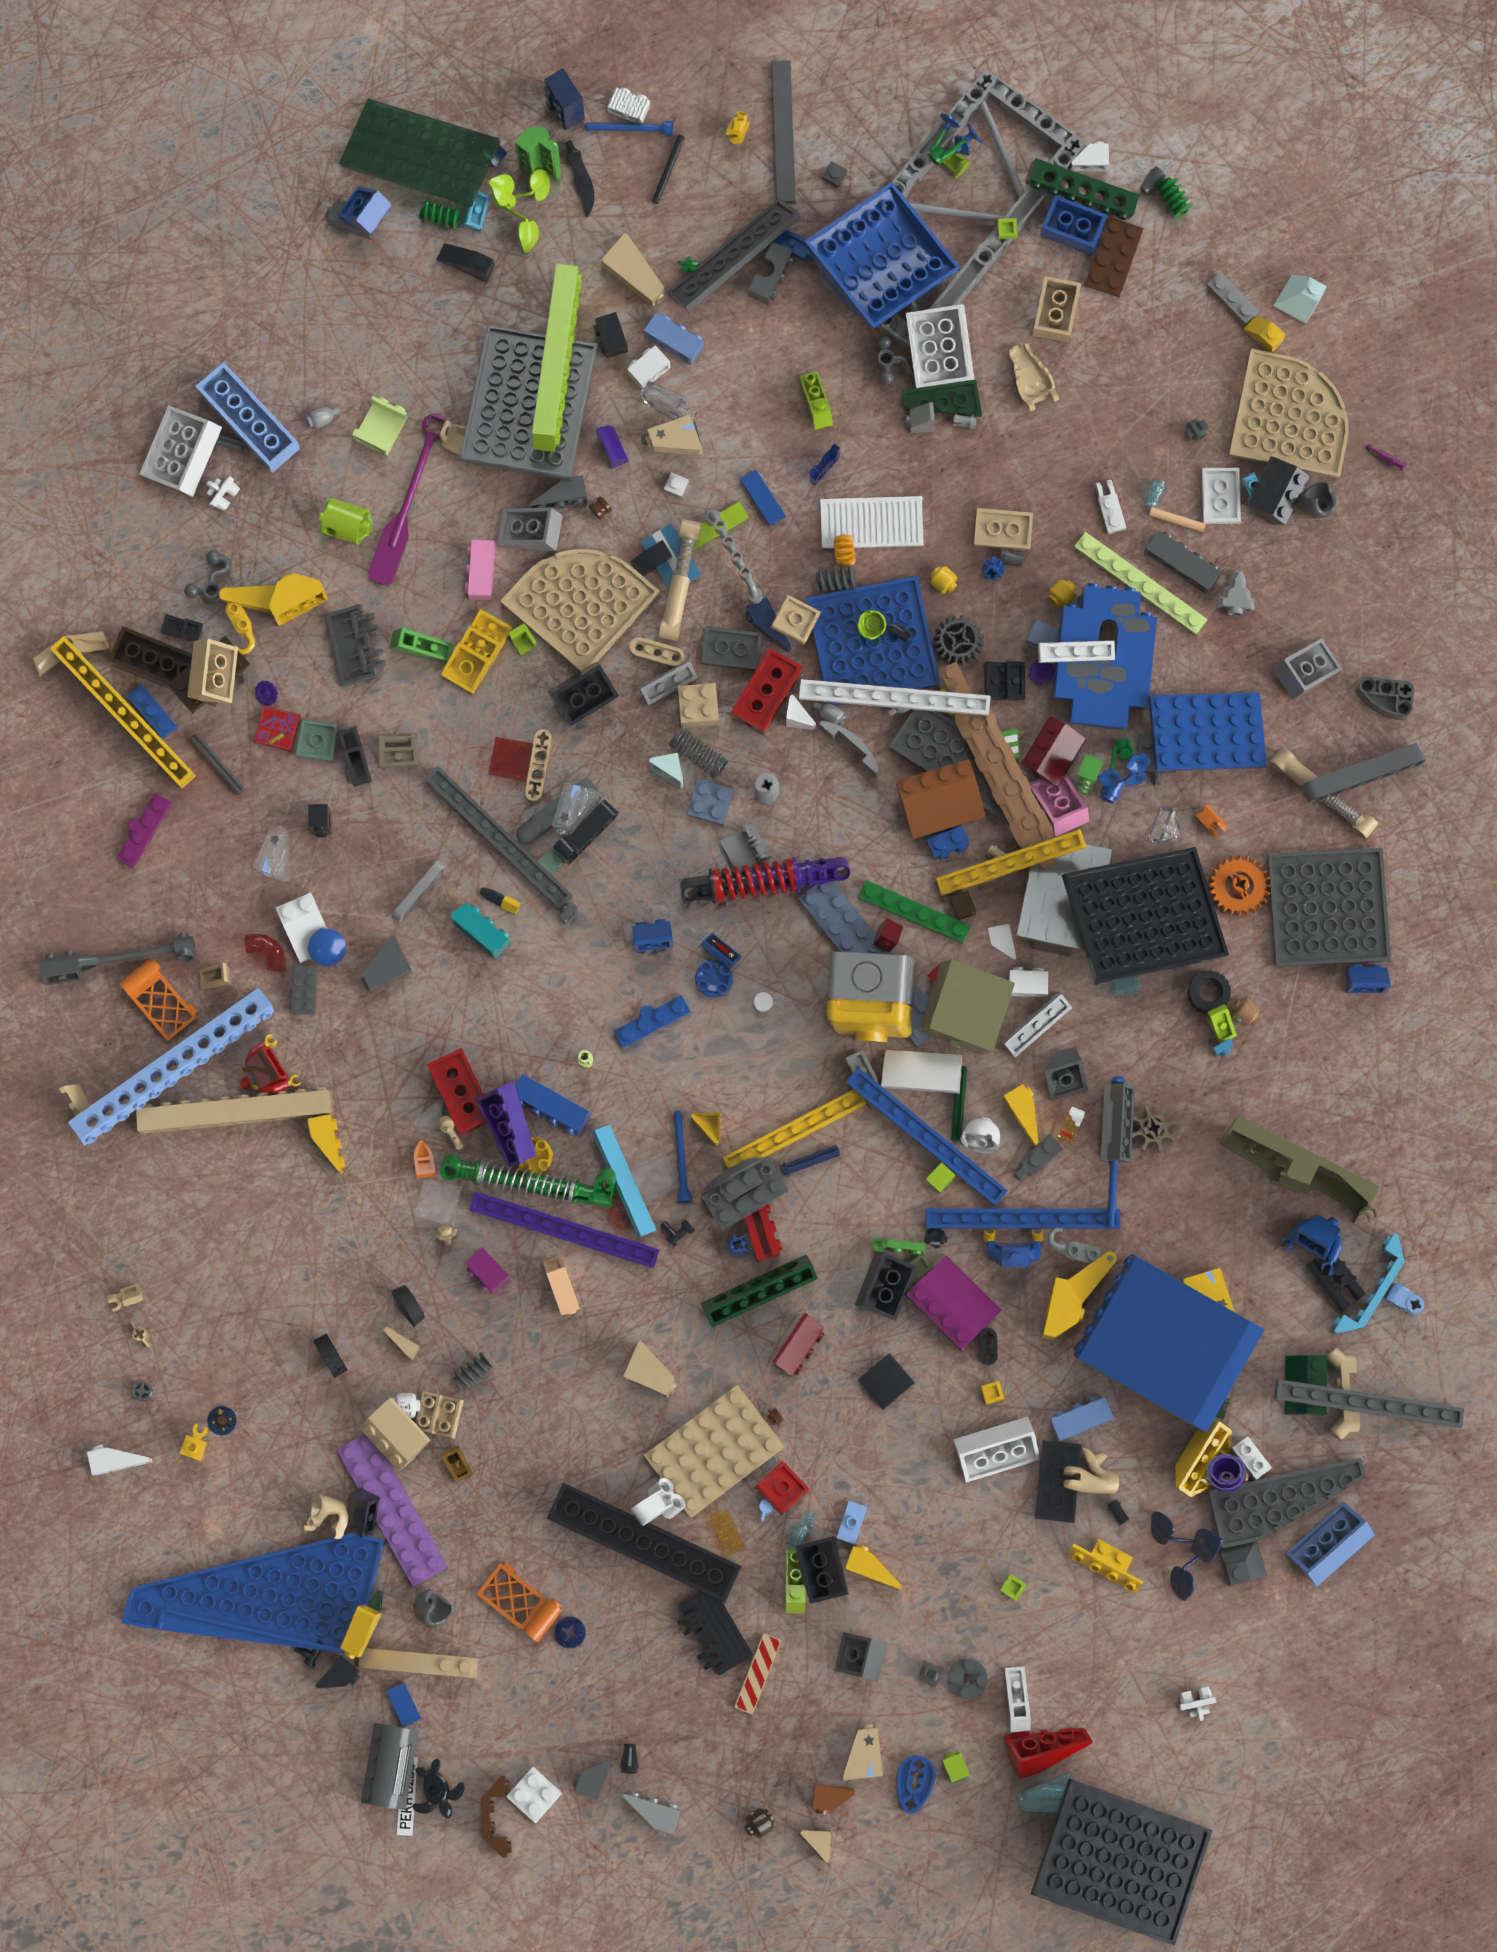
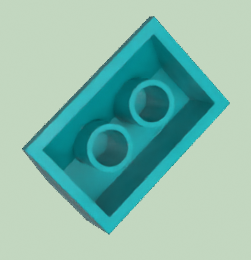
(480, 930)

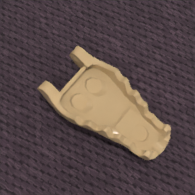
(1032, 378)

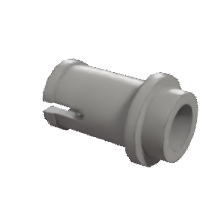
(965, 421)

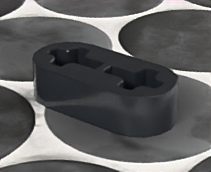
(983, 1346)

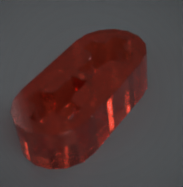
(615, 1217)

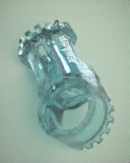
(799, 1533)

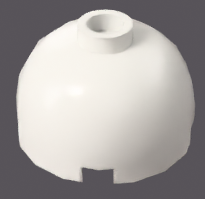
(982, 1135)

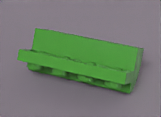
(537, 151)

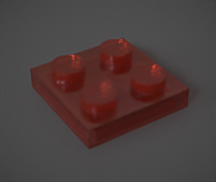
(510, 759)

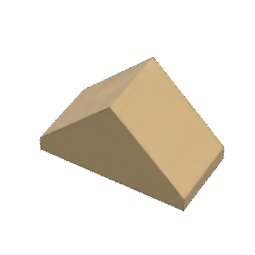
(215, 976)
(820, 1841)

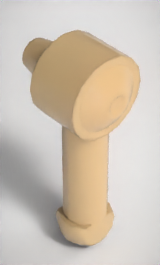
(447, 1126)

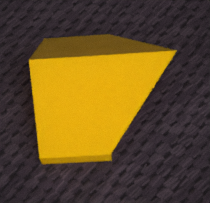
(709, 1124)

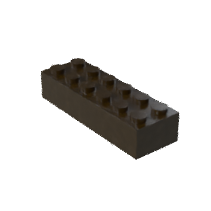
(149, 658)

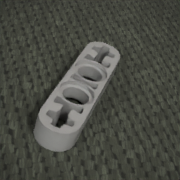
(419, 890)

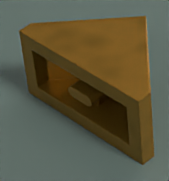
(456, 1463)

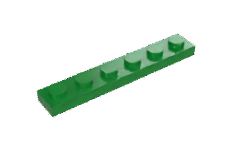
(914, 912)

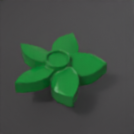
(689, 265)

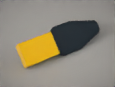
(497, 898)

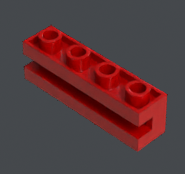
(761, 1233)

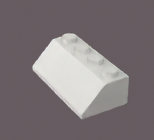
(997, 1449)

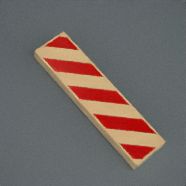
(758, 1673)

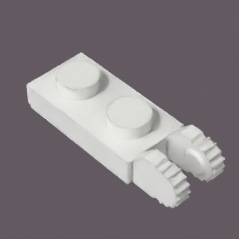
(1110, 509)

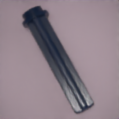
(809, 1160)

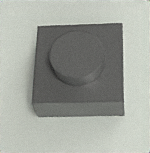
(834, 174)
(568, 912)

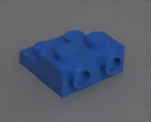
(946, 842)

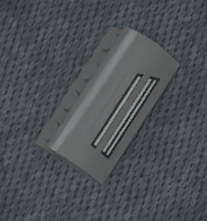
(389, 1766)

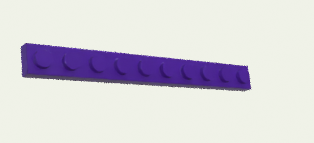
(564, 1229)

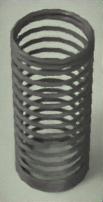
(718, 767)

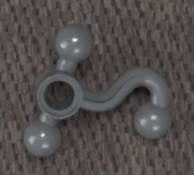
(886, 377)
(212, 557)

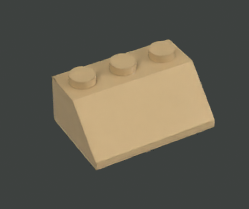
(212, 671)
(395, 1434)

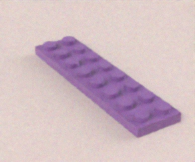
(395, 1510)

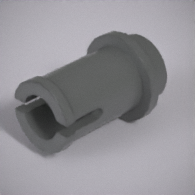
(1011, 557)

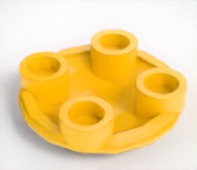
(541, 1160)

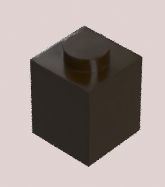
(962, 904)

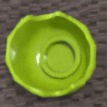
(871, 624)

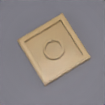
(795, 620)

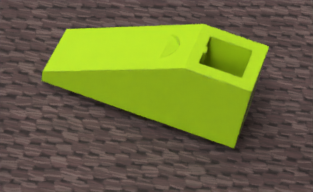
(816, 400)
(794, 1584)

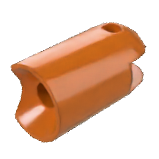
(1210, 819)

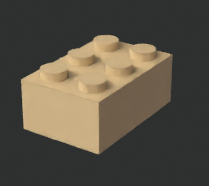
(1056, 309)

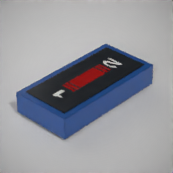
(721, 950)

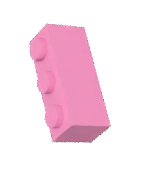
(480, 569)

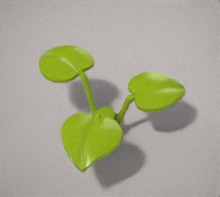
(502, 189)

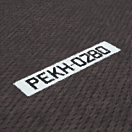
(406, 1817)

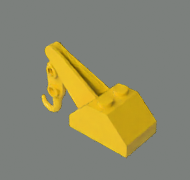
(285, 600)

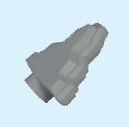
(1236, 596)

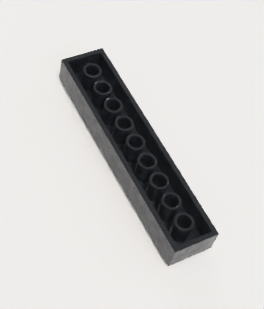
(645, 1543)

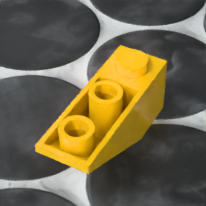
(323, 1134)

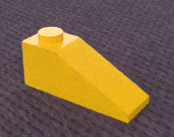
(1022, 1107)
(868, 1565)

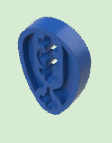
(926, 1783)

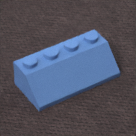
(1330, 1544)

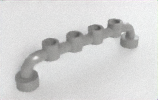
(713, 519)

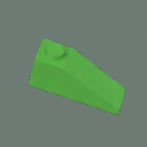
(420, 645)

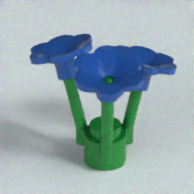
(961, 145)
(1135, 763)

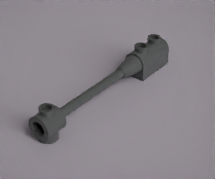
(71, 965)

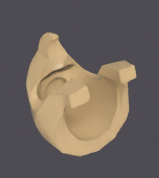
(327, 1509)

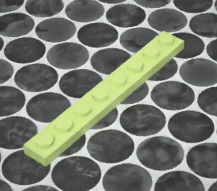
(1136, 579)

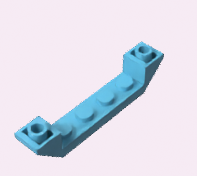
(1394, 1250)

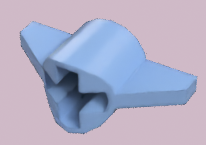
(765, 1509)

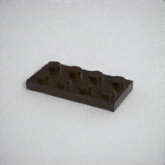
(180, 683)

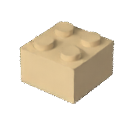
(698, 705)

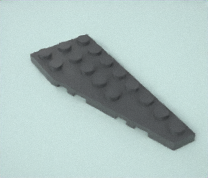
(934, 742)

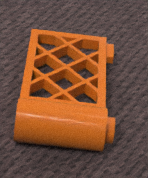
(140, 981)
(542, 1614)

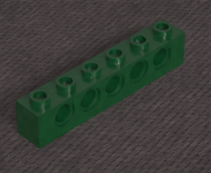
(1127, 199)
(759, 1290)

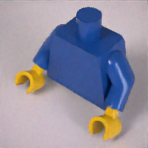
(1013, 1253)

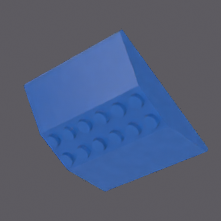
(880, 256)

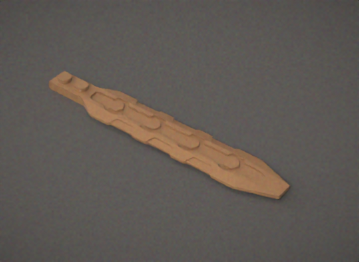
(1001, 770)

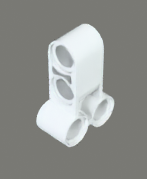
(660, 1501)

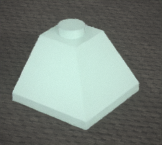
(1300, 297)

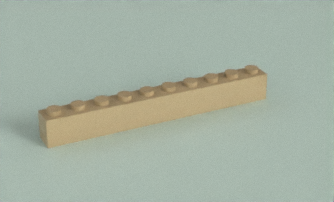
(234, 1111)

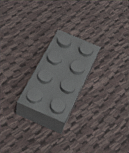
(304, 990)

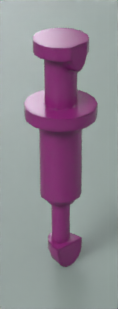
(1388, 458)

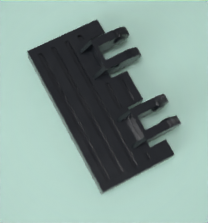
(717, 1630)

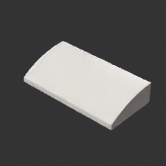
(922, 1071)

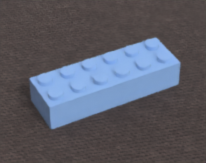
(247, 417)

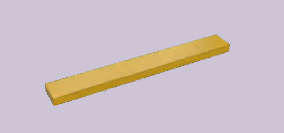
(1011, 862)
(797, 1128)

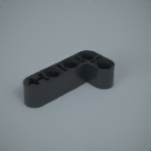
(591, 827)

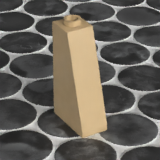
(632, 270)

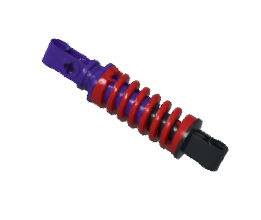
(789, 874)

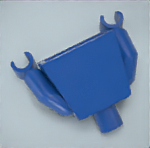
(1318, 1237)

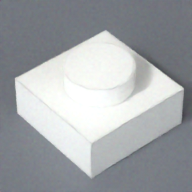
(676, 485)

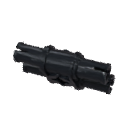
(1333, 1291)

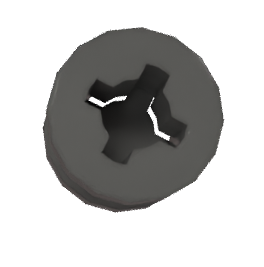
(138, 1390)

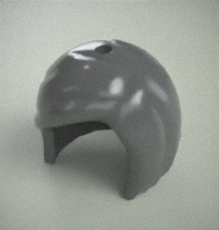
(1316, 497)
(431, 1608)

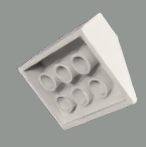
(940, 346)
(180, 450)

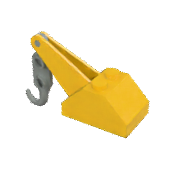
(1068, 1295)

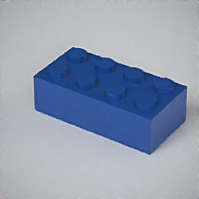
(552, 1106)

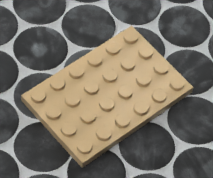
(715, 1450)

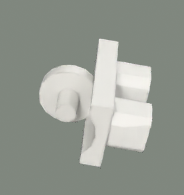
(227, 486)
(1188, 1703)

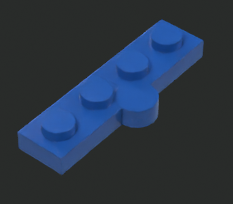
(651, 1021)

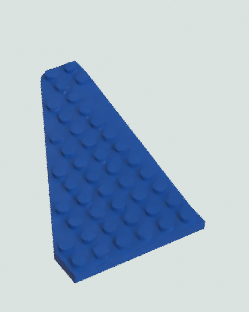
(269, 1598)

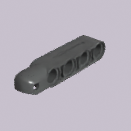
(542, 820)

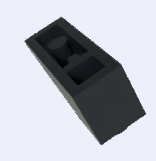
(467, 261)

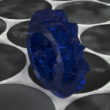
(566, 1623)

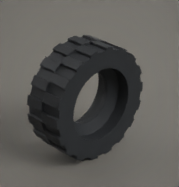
(1208, 977)
(330, 1355)

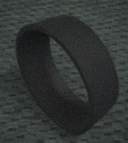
(408, 1305)

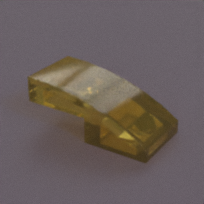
(727, 1532)

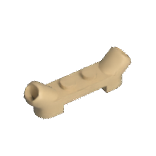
(1345, 1365)

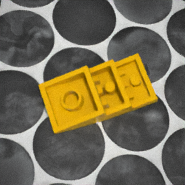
(477, 651)

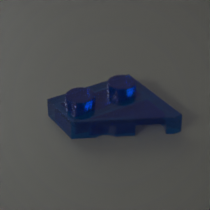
(825, 464)

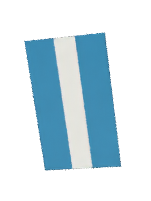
(672, 541)

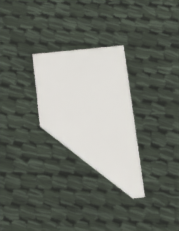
(1002, 939)

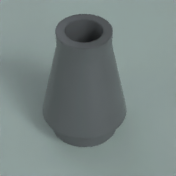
(1152, 179)

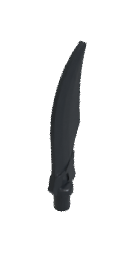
(581, 177)

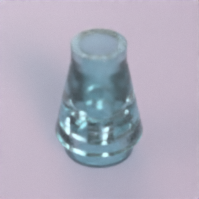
(1155, 491)

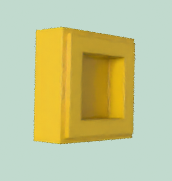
(992, 1392)

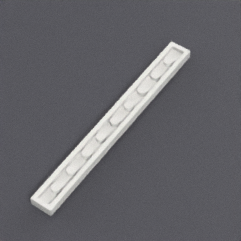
(894, 697)

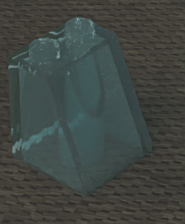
(1045, 1795)

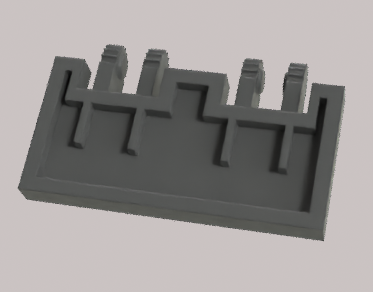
(350, 642)

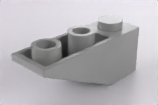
(657, 1815)

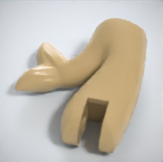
(1099, 1481)

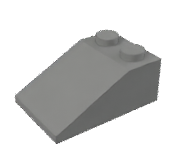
(530, 528)
(1307, 669)

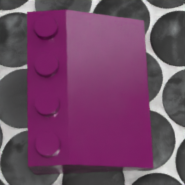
(953, 1303)

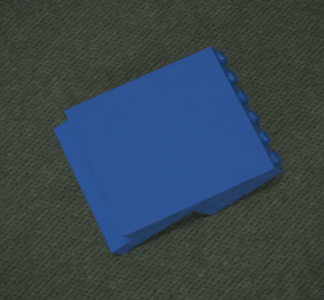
(1168, 1342)

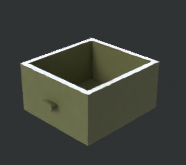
(966, 1007)

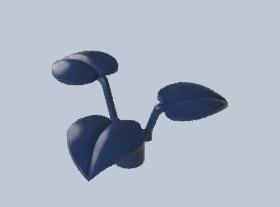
(1204, 1545)

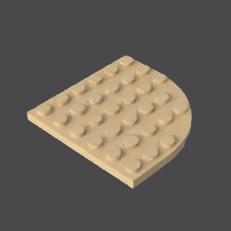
(1290, 415)
(580, 602)

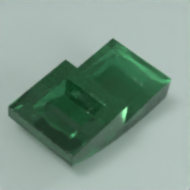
(376, 1602)

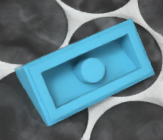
(474, 216)

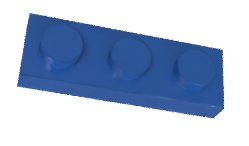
(152, 711)

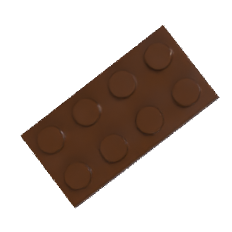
(1113, 256)

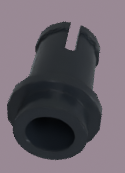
(899, 632)
(1117, 1511)

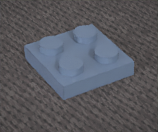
(710, 802)

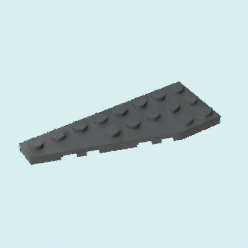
(1275, 1501)

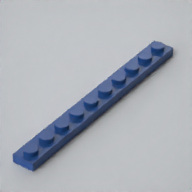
(926, 1136)
(1019, 1219)

